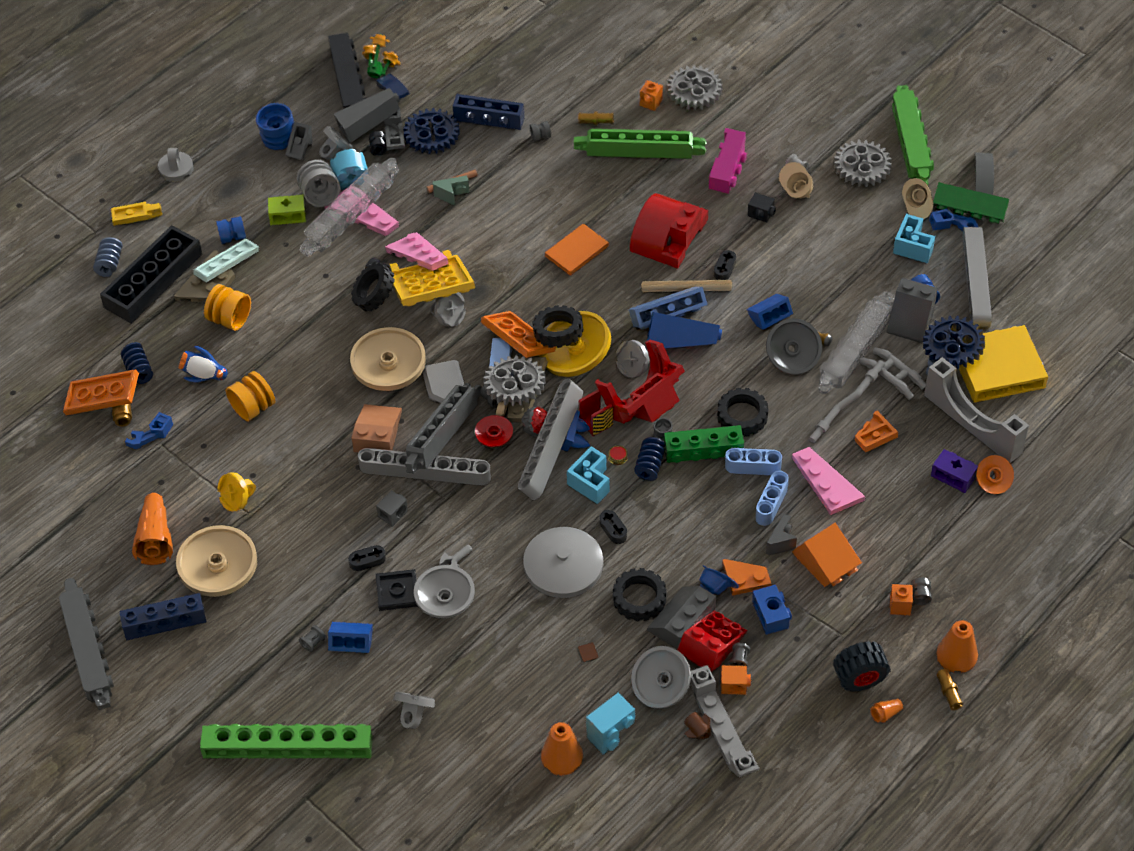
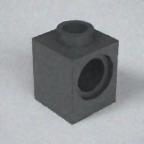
(392, 508)

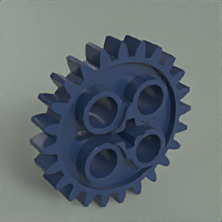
(419, 135)
(954, 341)

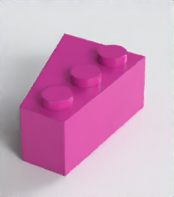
(728, 162)

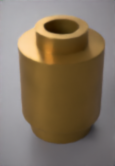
(122, 415)

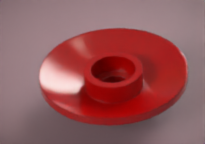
(494, 425)

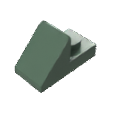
(447, 188)

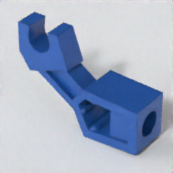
(944, 218)
(162, 421)

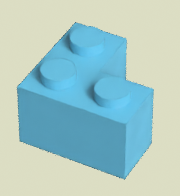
(912, 242)
(588, 477)
(607, 721)

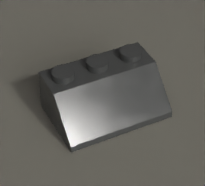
(681, 613)

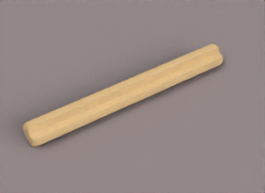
(677, 286)

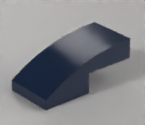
(394, 84)

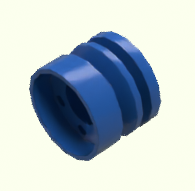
(275, 125)

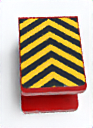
(593, 415)

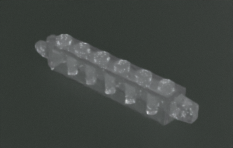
(349, 206)
(856, 343)

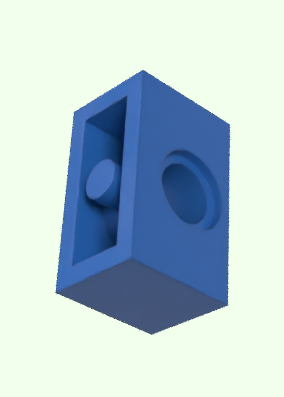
(771, 620)

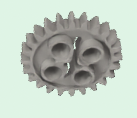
(694, 87)
(862, 163)
(524, 373)

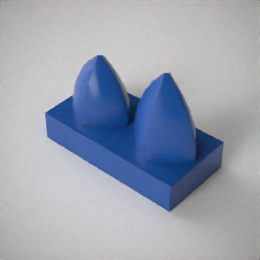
(573, 439)

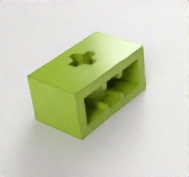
(286, 210)

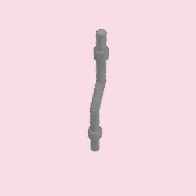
(823, 425)

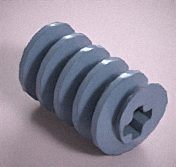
(107, 256)

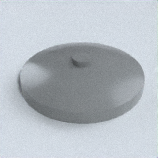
(563, 562)

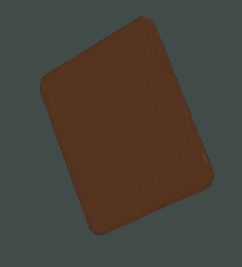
(588, 652)

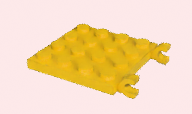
(420, 284)

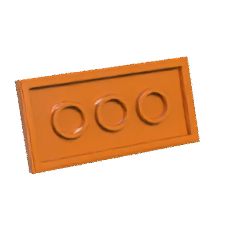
(515, 333)
(101, 392)

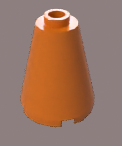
(958, 648)
(561, 750)

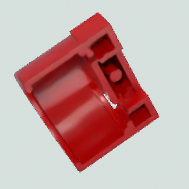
(665, 218)

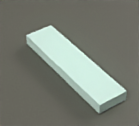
(226, 260)

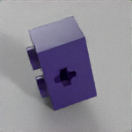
(954, 471)

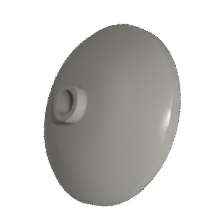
(441, 583)
(651, 671)

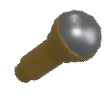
(826, 339)

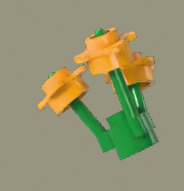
(371, 53)

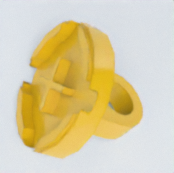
(235, 491)

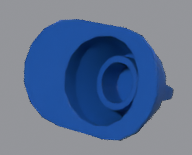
(715, 581)

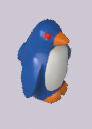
(201, 366)

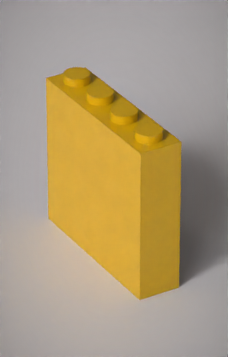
(1006, 367)

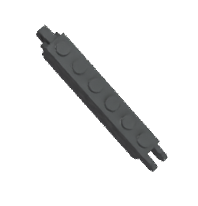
(441, 426)
(85, 645)

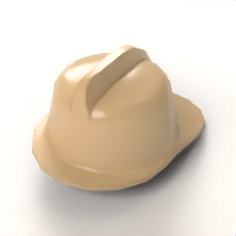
(796, 180)
(917, 198)

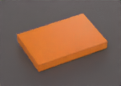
(576, 249)

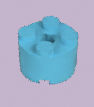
(348, 167)

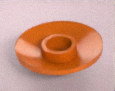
(1003, 474)

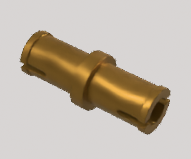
(595, 118)
(949, 689)

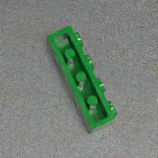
(970, 202)
(702, 443)

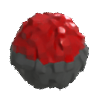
(533, 420)

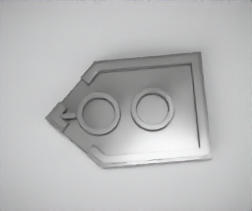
(441, 379)

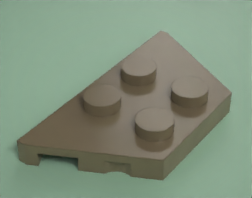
(198, 290)

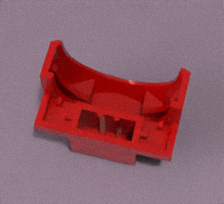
(653, 396)

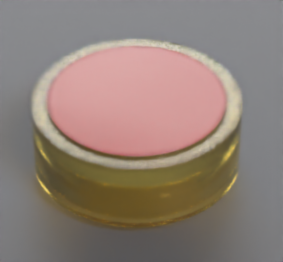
(617, 455)

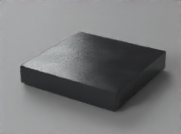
(396, 589)

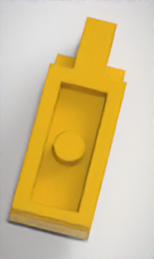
(135, 213)

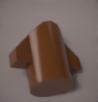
(697, 726)

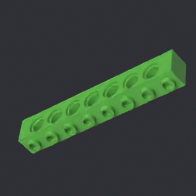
(296, 747)

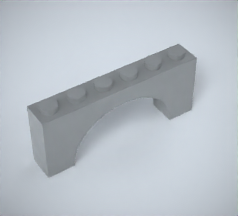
(943, 390)

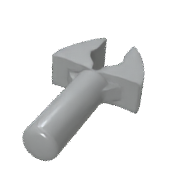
(452, 560)

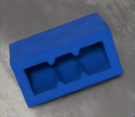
(770, 311)
(350, 637)

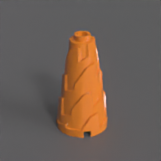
(152, 537)

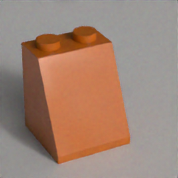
(828, 556)

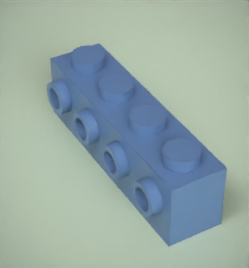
(674, 305)

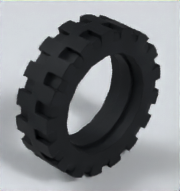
(363, 283)
(558, 338)
(743, 396)
(639, 577)

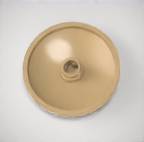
(388, 359)
(216, 560)

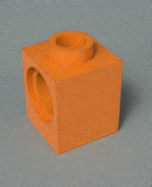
(651, 95)
(901, 599)
(735, 680)

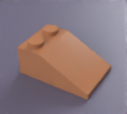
(376, 428)

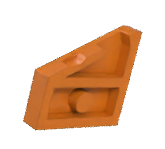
(875, 433)
(746, 575)

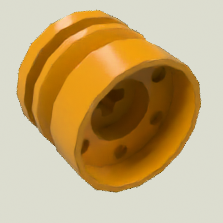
(227, 307)
(250, 396)

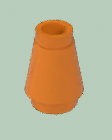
(885, 710)

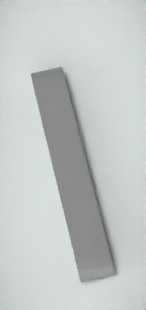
(977, 276)
(550, 439)
(441, 469)

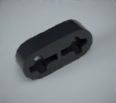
(728, 266)
(610, 528)
(367, 558)

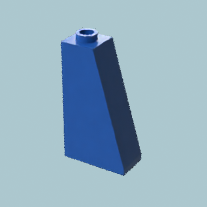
(682, 332)

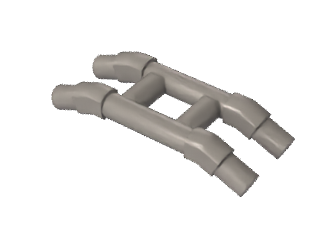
(895, 380)

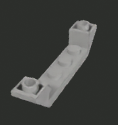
(736, 757)

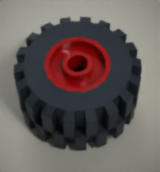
(861, 666)

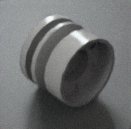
(318, 183)

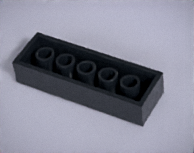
(151, 274)

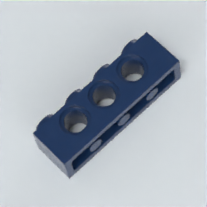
(488, 111)
(162, 616)

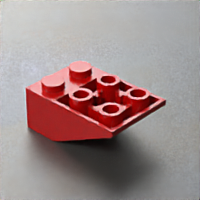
(710, 640)

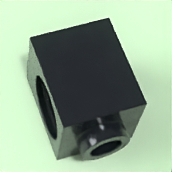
(761, 207)

